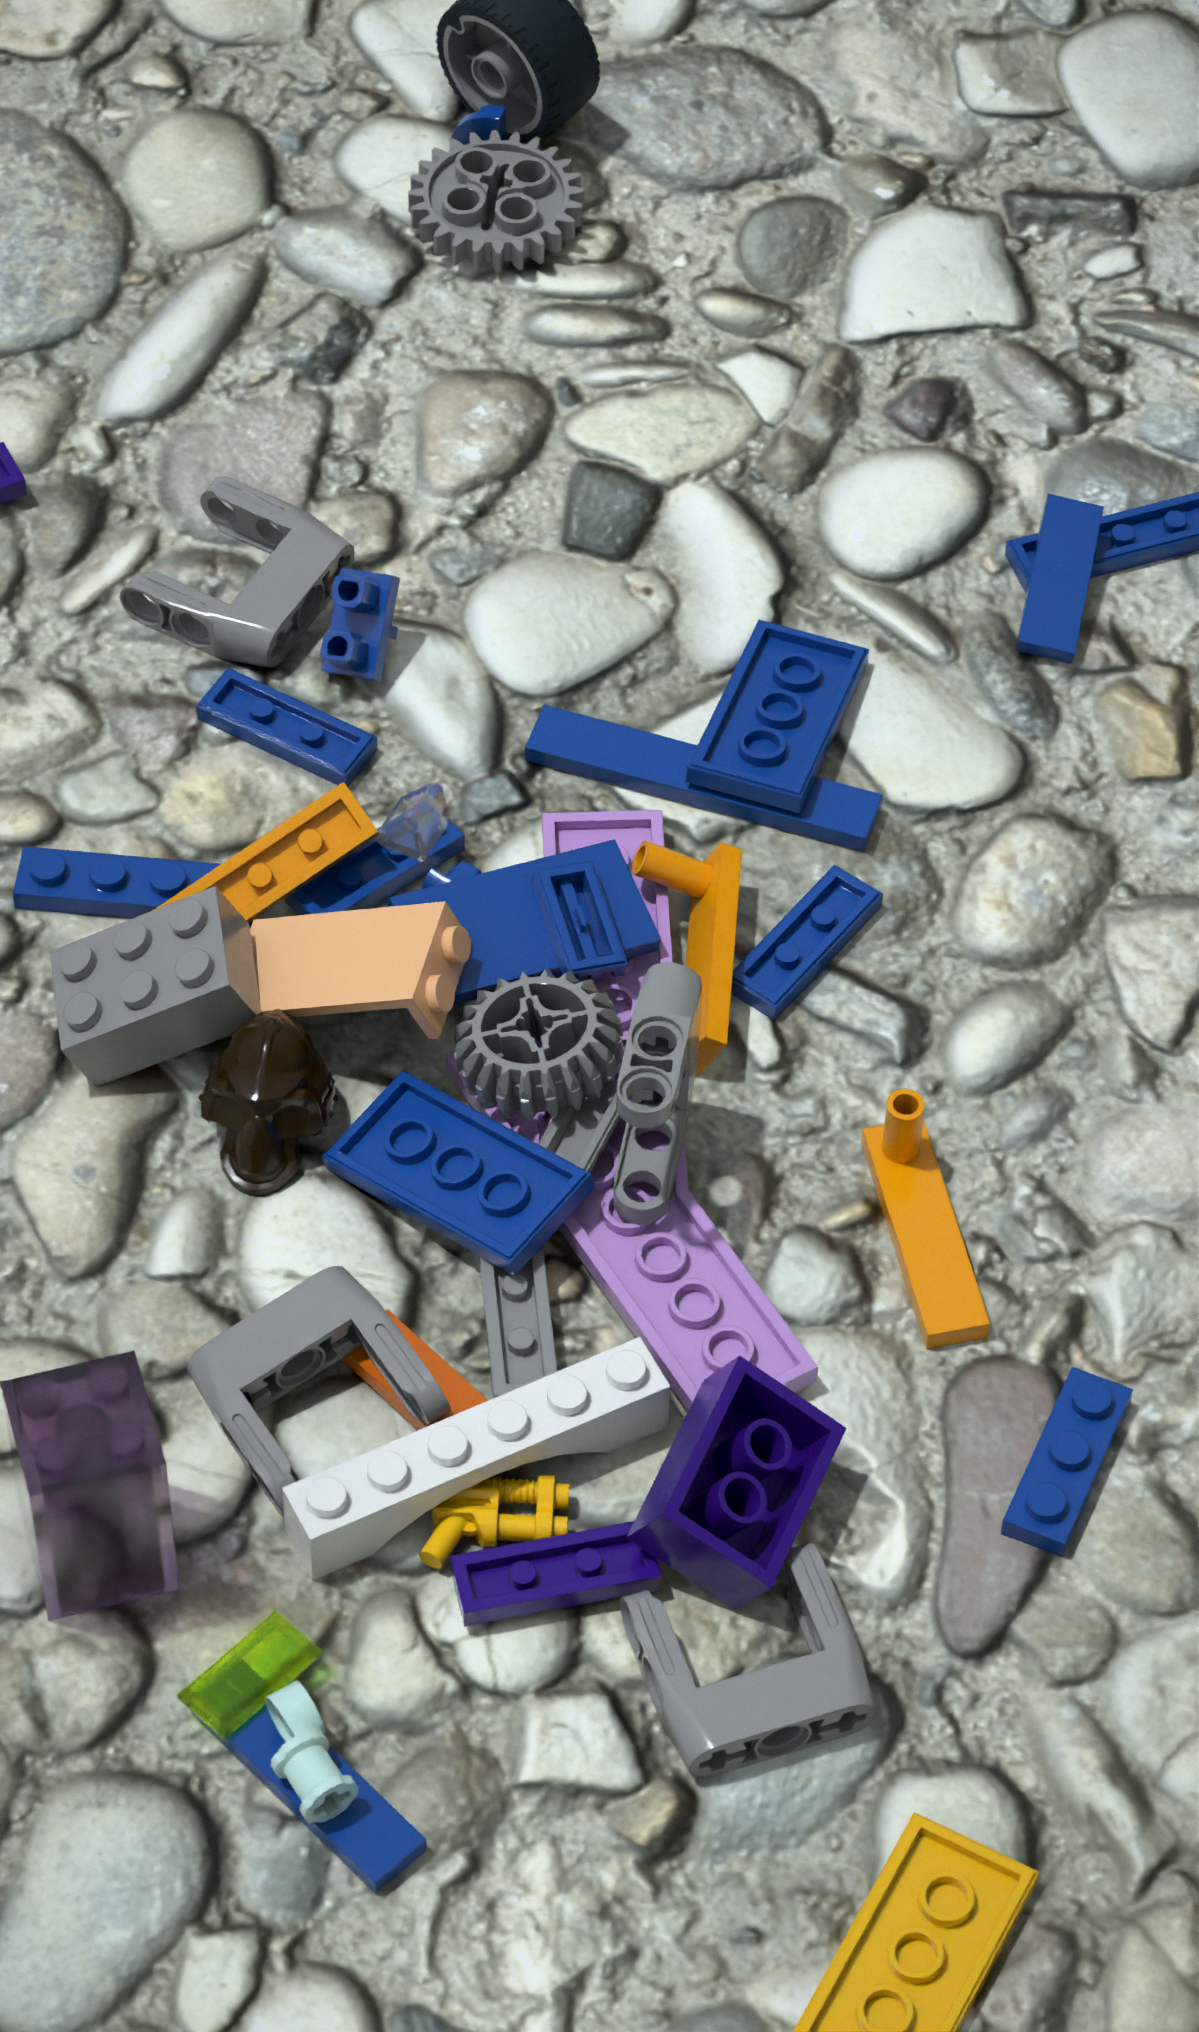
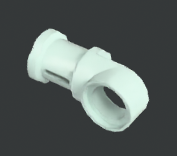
(305, 1756)

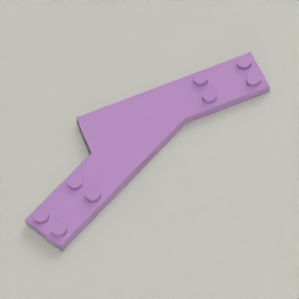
(678, 1275)

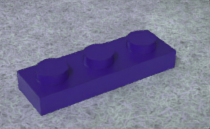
(551, 1574)

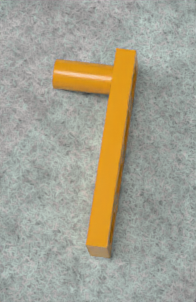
(289, 854)
(710, 931)
(923, 1225)

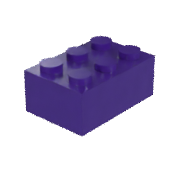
(737, 1483)

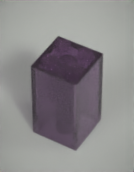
(91, 1484)

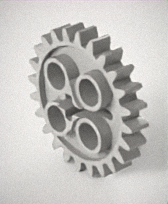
(460, 190)

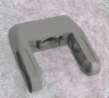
(274, 603)
(660, 1077)
(289, 1345)
(764, 1709)

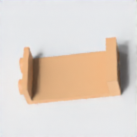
(362, 962)

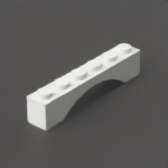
(374, 1496)

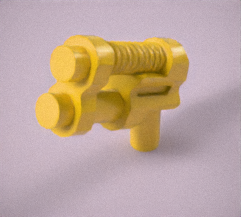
(477, 1515)

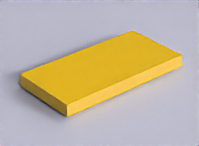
(922, 1936)

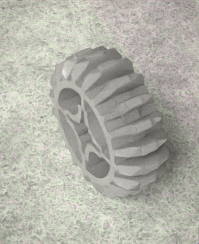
(576, 1035)

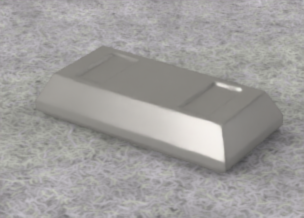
(584, 1134)

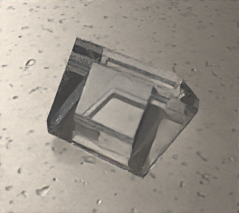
(416, 822)

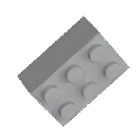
(155, 986)

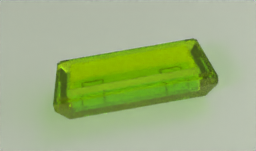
(248, 1672)

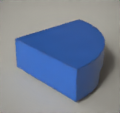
(482, 123)

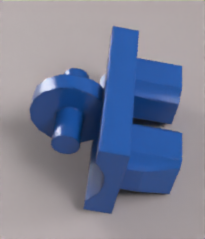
(360, 624)

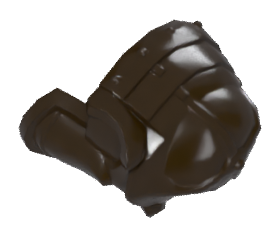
(265, 1095)

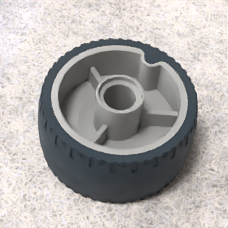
(519, 57)

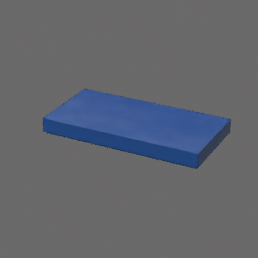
(778, 716)
(508, 924)
(459, 1172)

